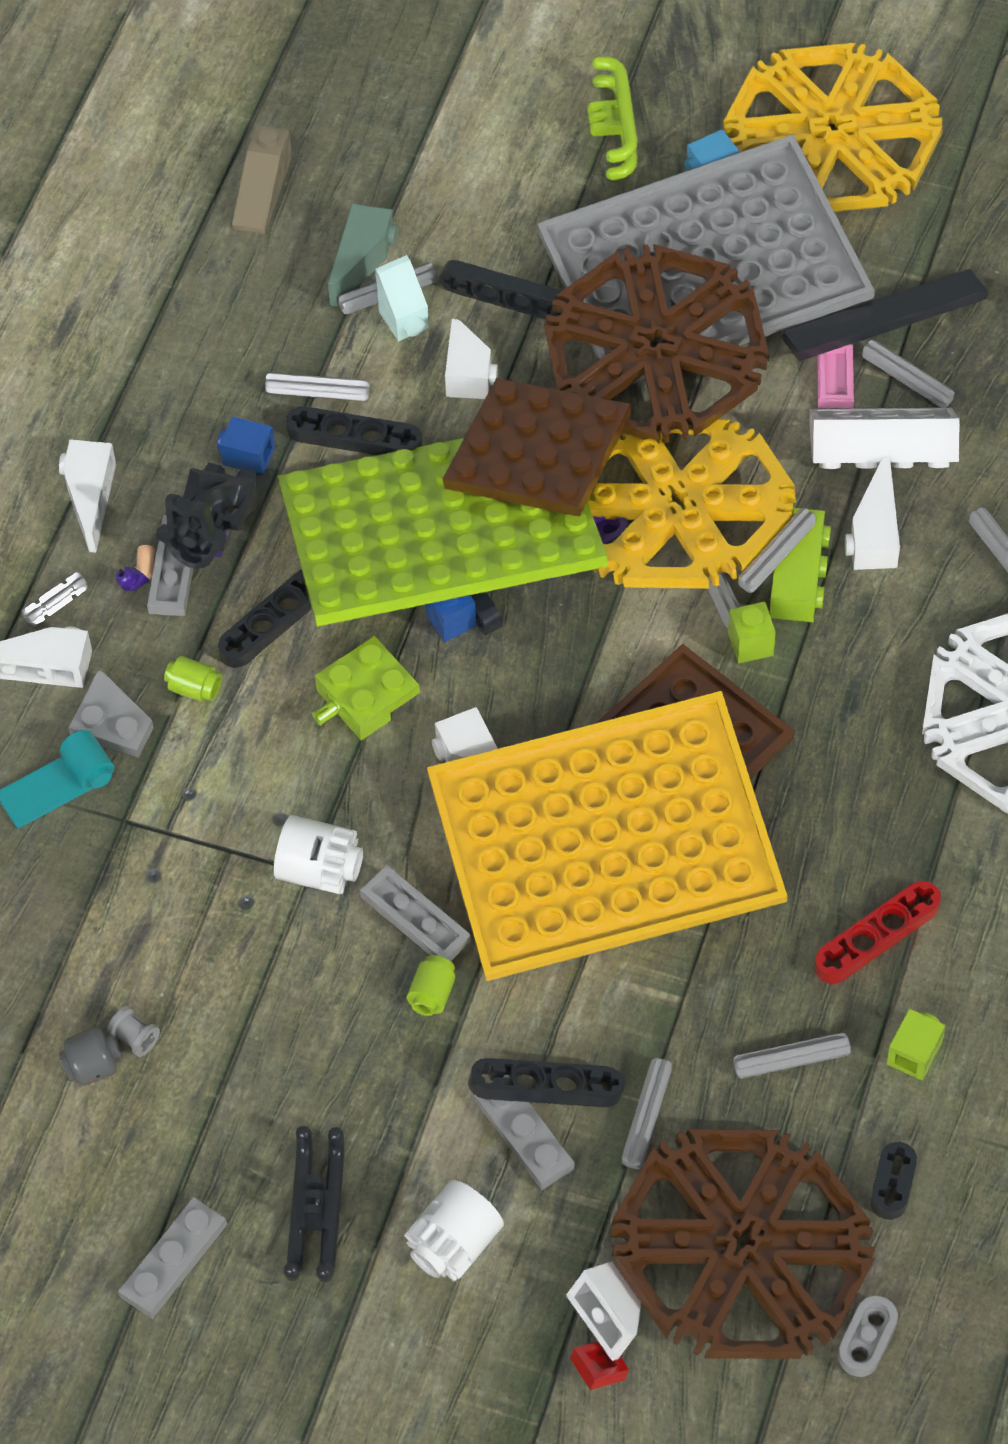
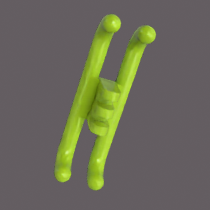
(614, 116)

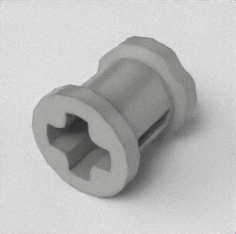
(133, 1031)

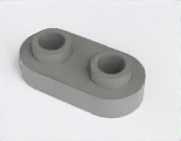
(867, 1338)

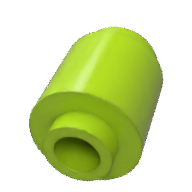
(193, 679)
(431, 985)

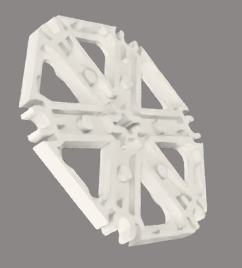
(978, 728)

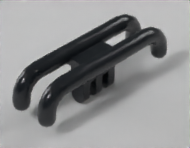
(314, 1205)

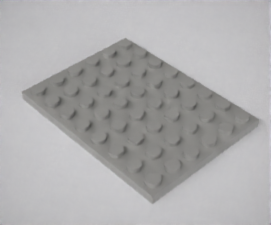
(747, 211)

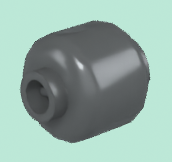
(90, 1056)

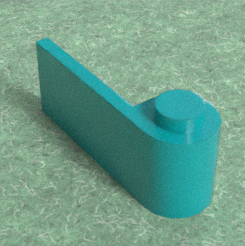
(79, 770)

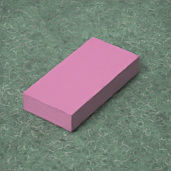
(835, 379)

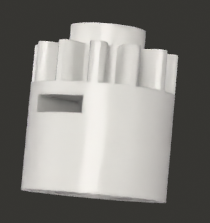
(317, 855)
(453, 1231)

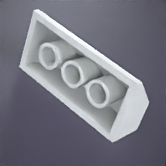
(874, 433)

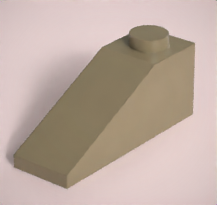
(262, 178)

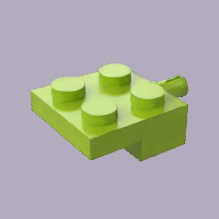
(364, 688)

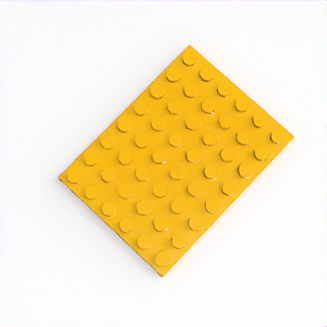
(605, 835)

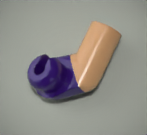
(139, 575)

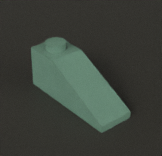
(362, 248)

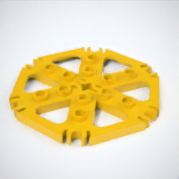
(845, 109)
(704, 502)

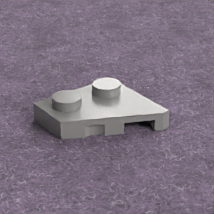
(112, 717)

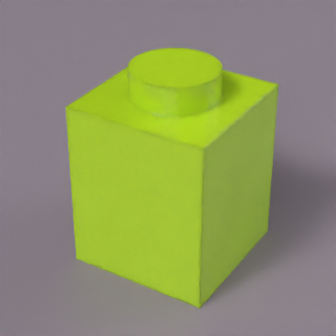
(751, 632)
(916, 1044)

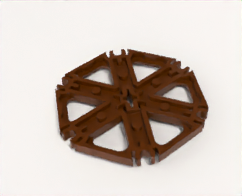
(680, 336)
(768, 1255)

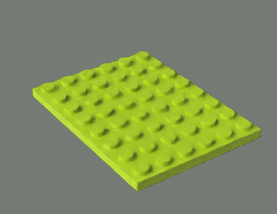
(392, 538)

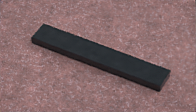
(884, 315)

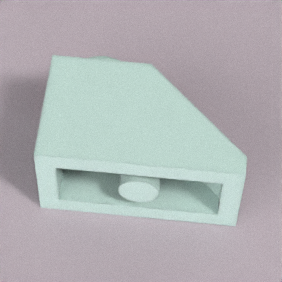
(401, 299)

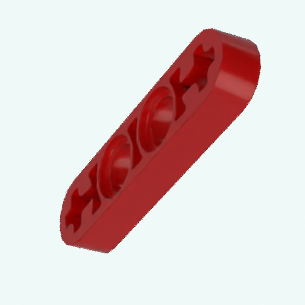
(875, 929)

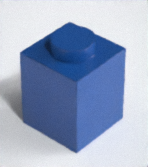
(246, 445)
(452, 616)

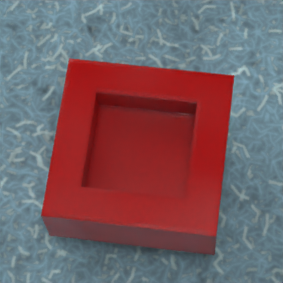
(597, 1367)

